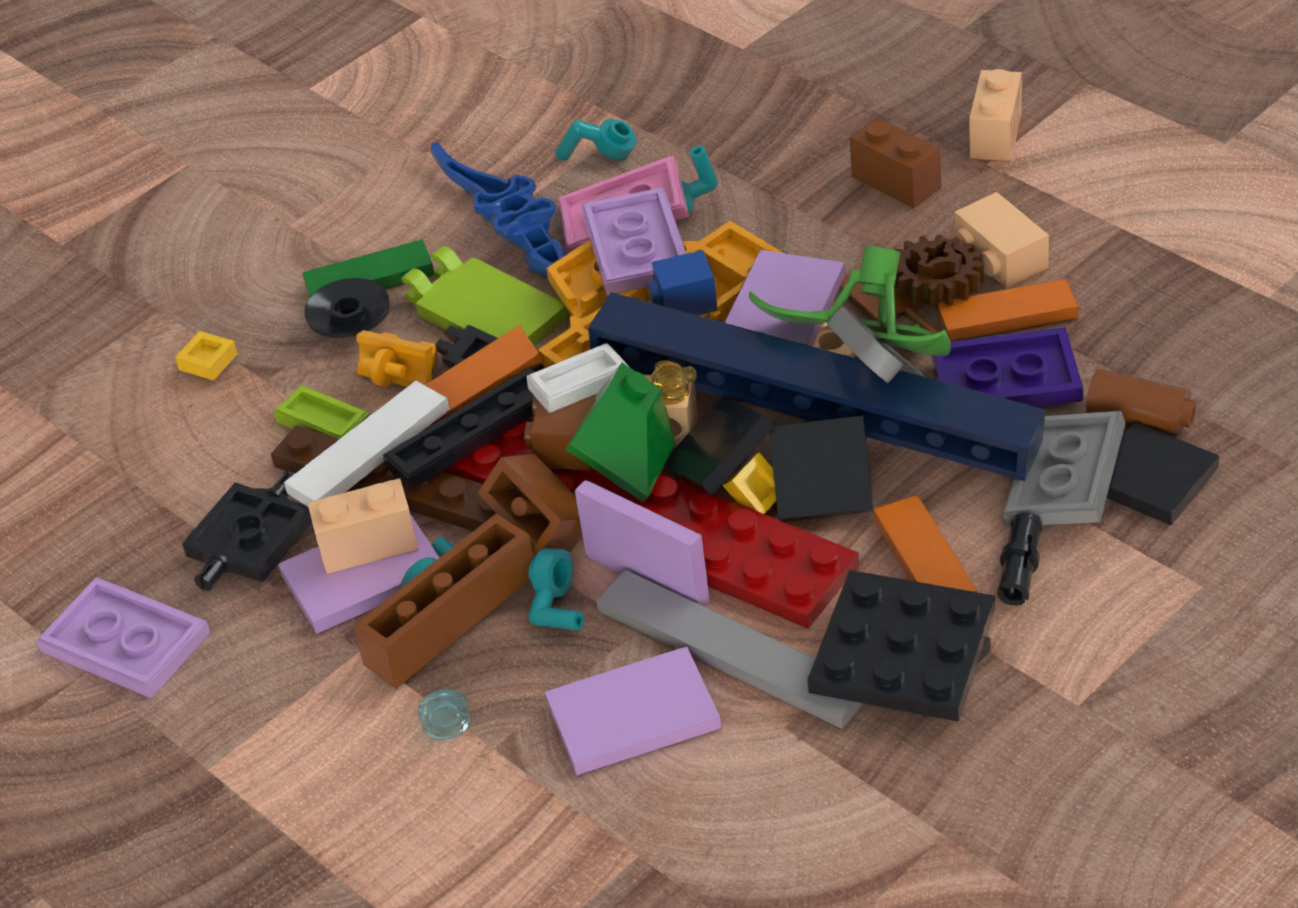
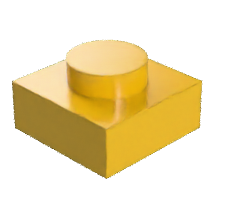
(206, 355)
(753, 484)

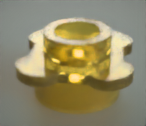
(672, 381)

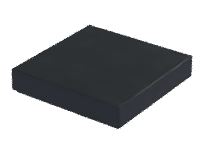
(717, 445)
(821, 469)
(1159, 472)

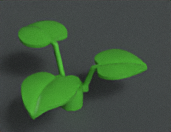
(877, 279)

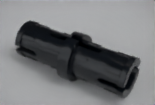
(1019, 559)

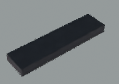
(462, 432)

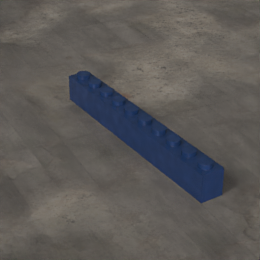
(825, 386)

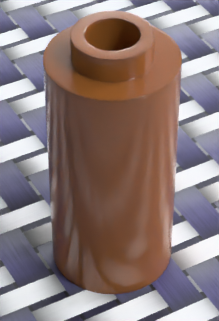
(1142, 400)

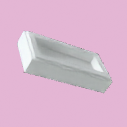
(574, 377)

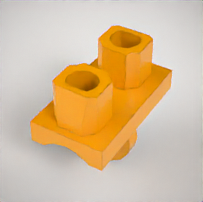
(395, 360)

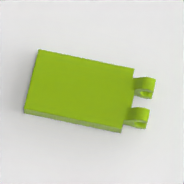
(482, 298)

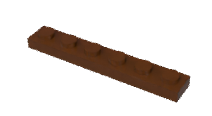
(440, 497)

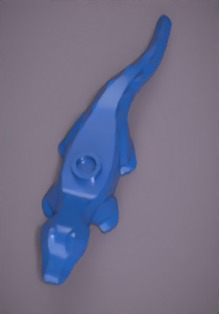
(510, 210)

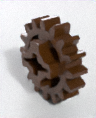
(938, 270)

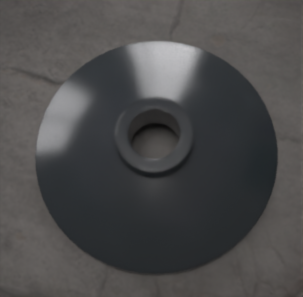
(347, 307)

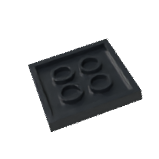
(902, 645)

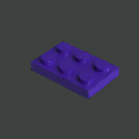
(1019, 367)

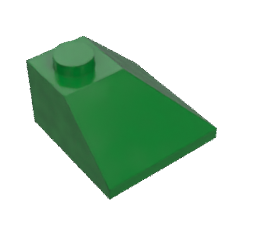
(626, 432)

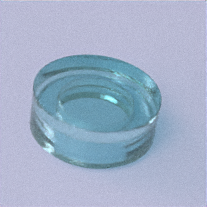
(444, 714)

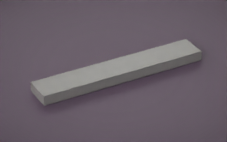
(721, 644)

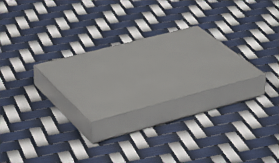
(1070, 470)

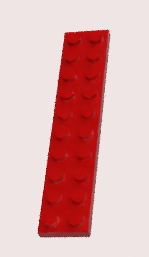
(742, 548)

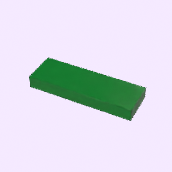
(382, 267)

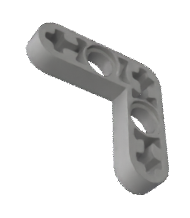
(875, 354)

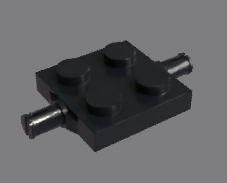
(247, 532)

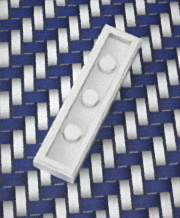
(363, 446)

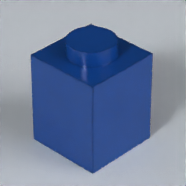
(683, 284)

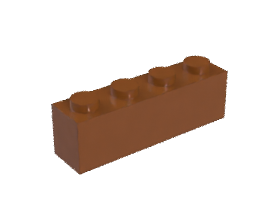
(444, 600)

